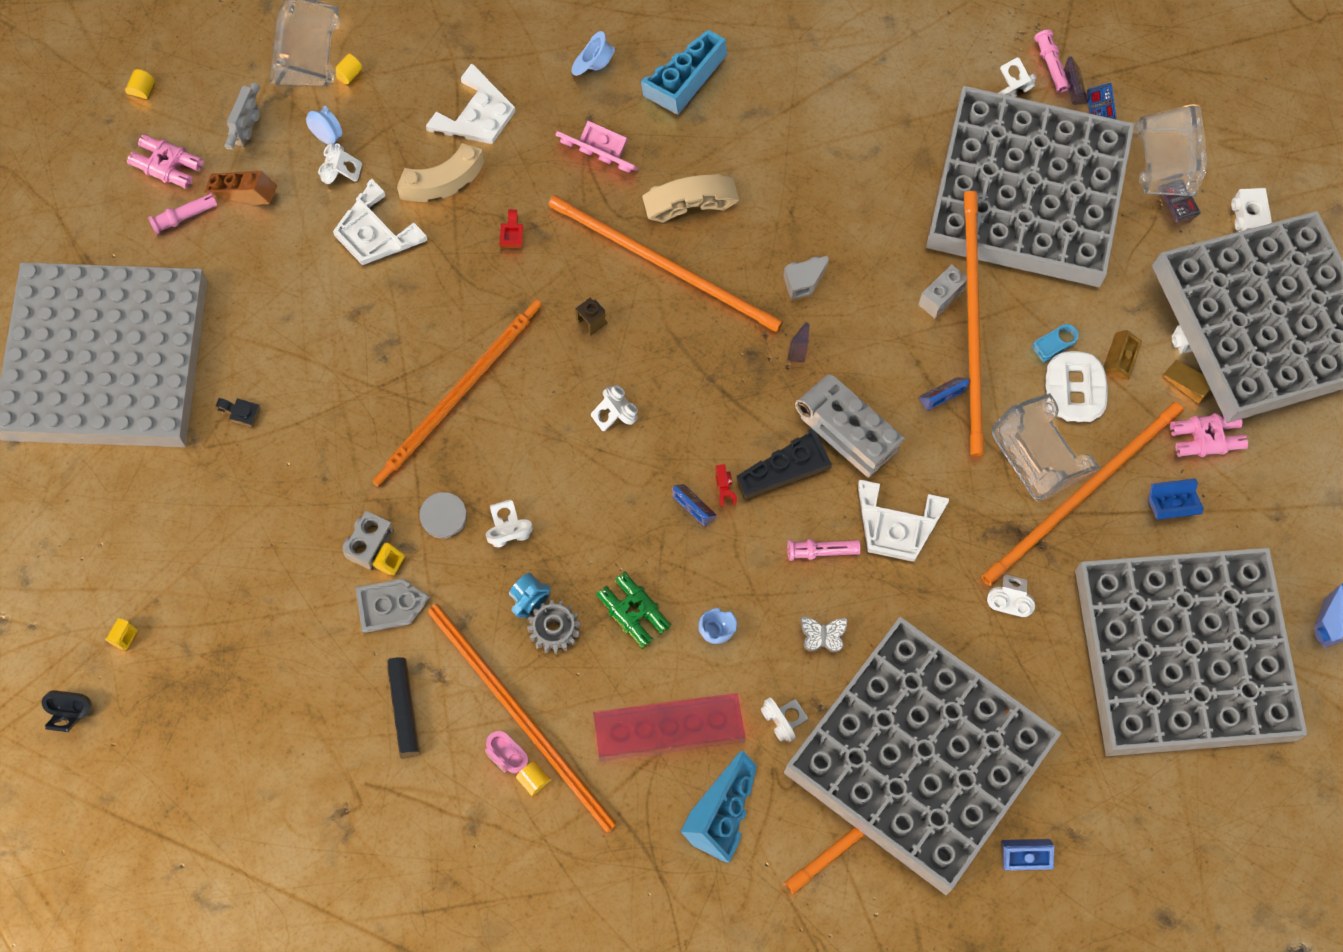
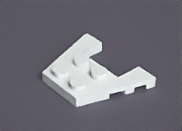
(482, 117)
(367, 235)
(893, 531)

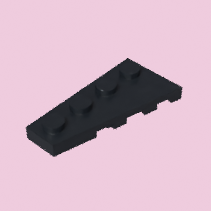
(795, 462)

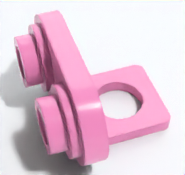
(505, 752)

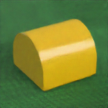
(348, 69)
(140, 84)
(388, 559)
(121, 634)
(533, 778)

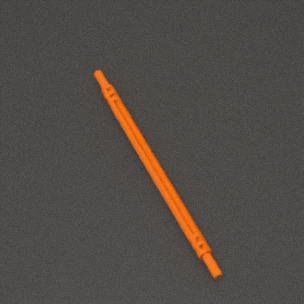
(456, 393)

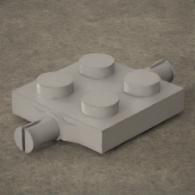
(243, 116)

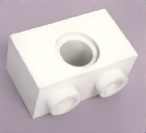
(1251, 201)

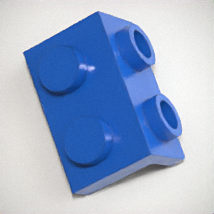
(1175, 499)

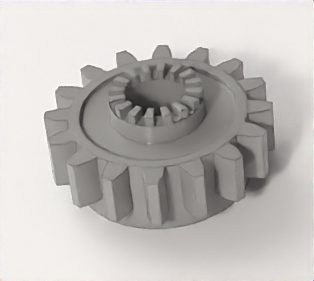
(549, 615)

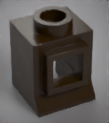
(592, 313)

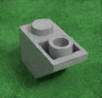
(804, 277)

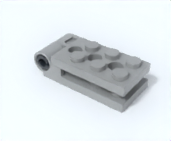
(849, 425)

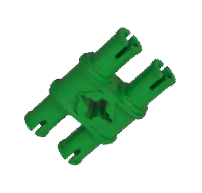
(631, 620)

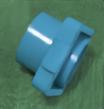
(528, 594)

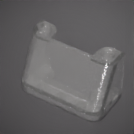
(303, 44)
(1173, 151)
(1038, 448)

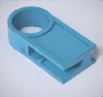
(1052, 345)

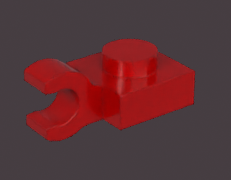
(512, 233)
(723, 481)

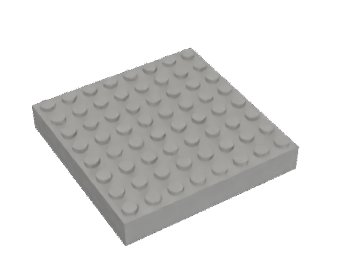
(1041, 182)
(1261, 313)
(101, 354)
(1165, 672)
(922, 755)

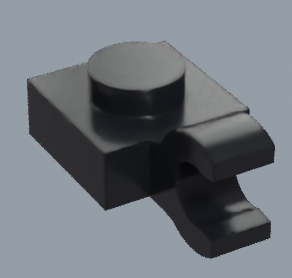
(241, 412)

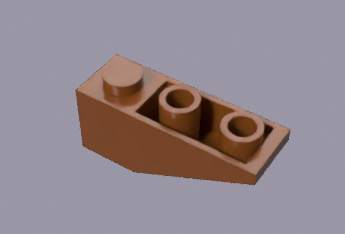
(244, 187)

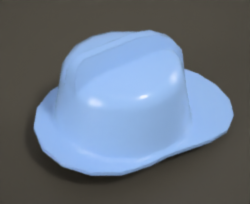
(594, 56)

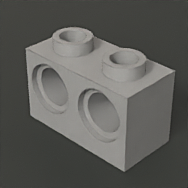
(943, 291)
(371, 541)

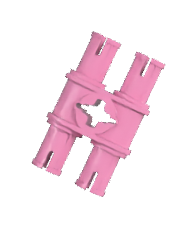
(165, 161)
(1204, 443)

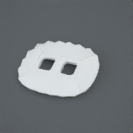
(1093, 385)

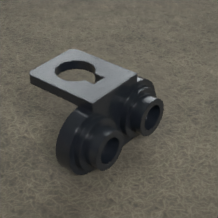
(65, 706)

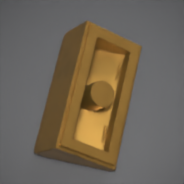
(1122, 354)

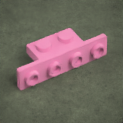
(600, 141)

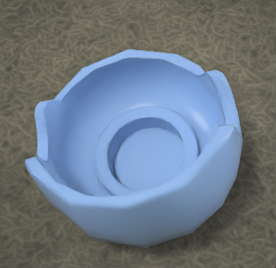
(717, 626)

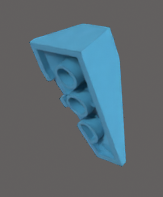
(717, 816)

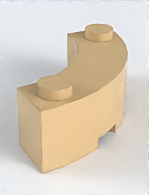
(442, 180)
(675, 197)

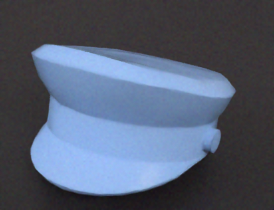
(324, 125)

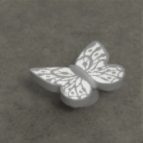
(823, 635)

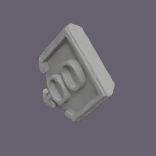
(389, 604)

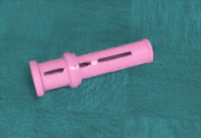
(1050, 52)
(172, 217)
(808, 549)

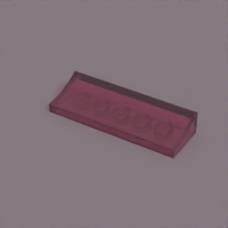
(669, 727)

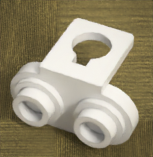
(1026, 82)
(334, 163)
(618, 405)
(508, 529)
(1011, 598)
(784, 727)

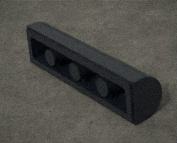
(403, 707)

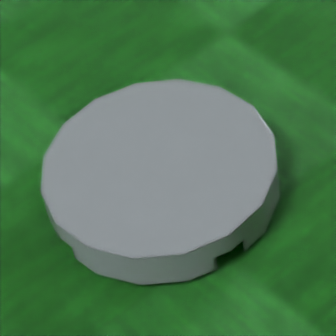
(443, 515)

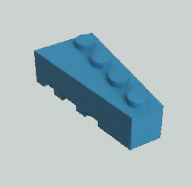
(683, 76)

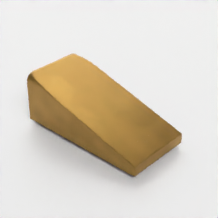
(1187, 380)

